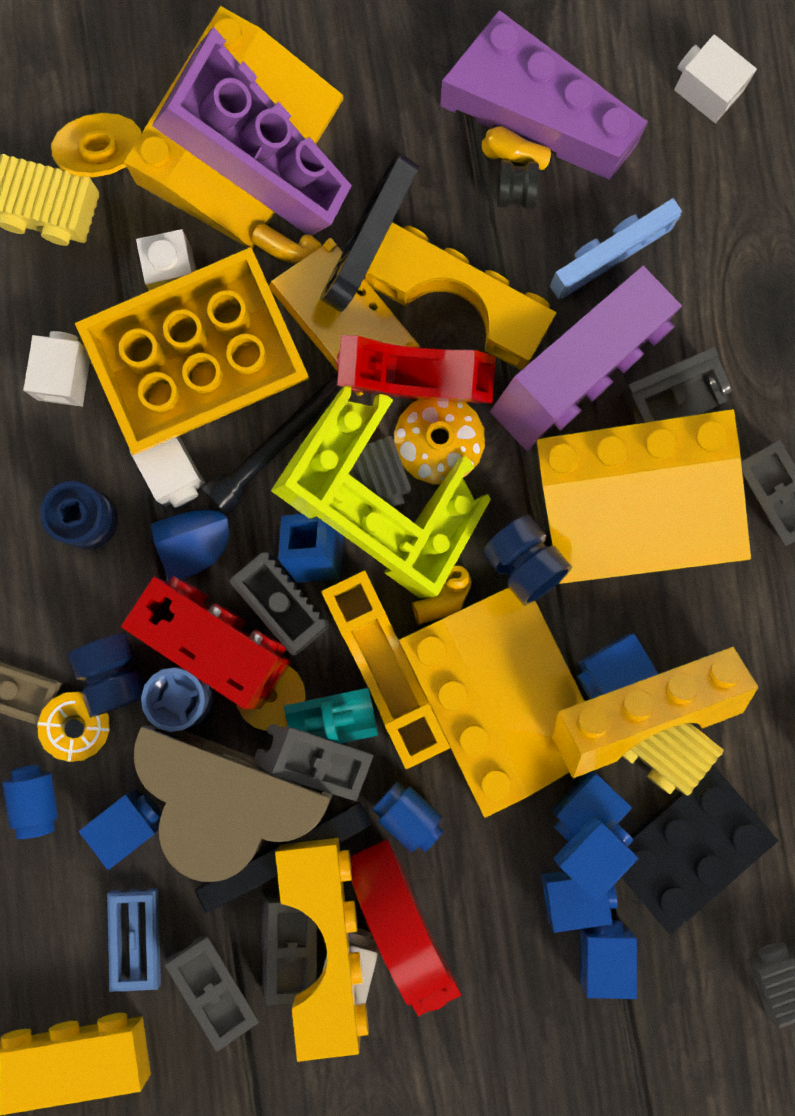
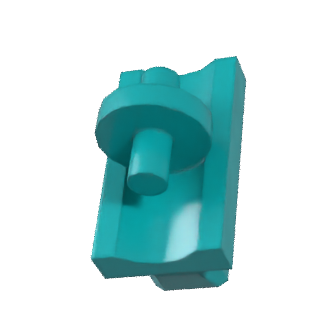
(335, 717)

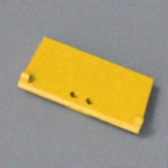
(300, 294)

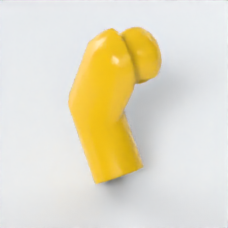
(509, 146)
(281, 246)
(448, 600)

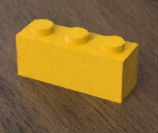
(72, 1063)

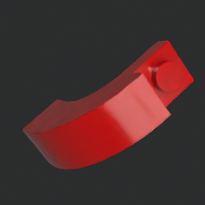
(415, 372)
(401, 929)

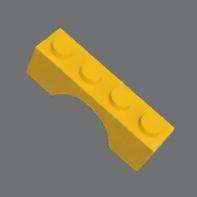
(412, 267)
(385, 669)
(613, 723)
(326, 1013)

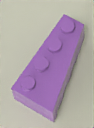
(539, 95)
(249, 140)
(585, 357)

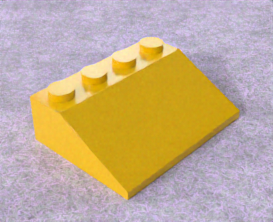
(194, 186)
(192, 351)
(646, 496)
(496, 695)

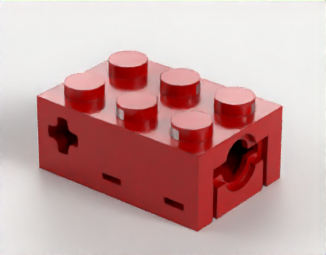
(208, 641)

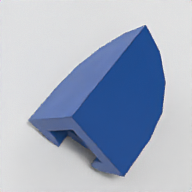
(190, 541)

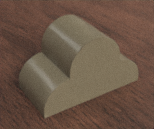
(219, 803)

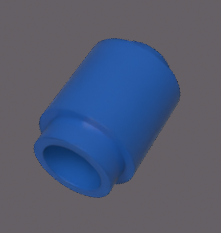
(30, 802)
(408, 818)

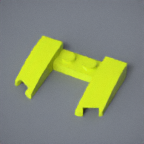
(320, 486)

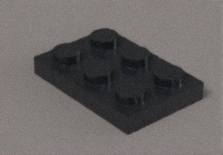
(694, 850)

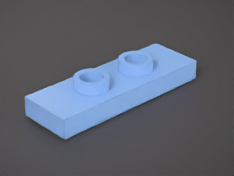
(629, 238)

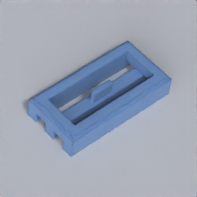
(133, 898)

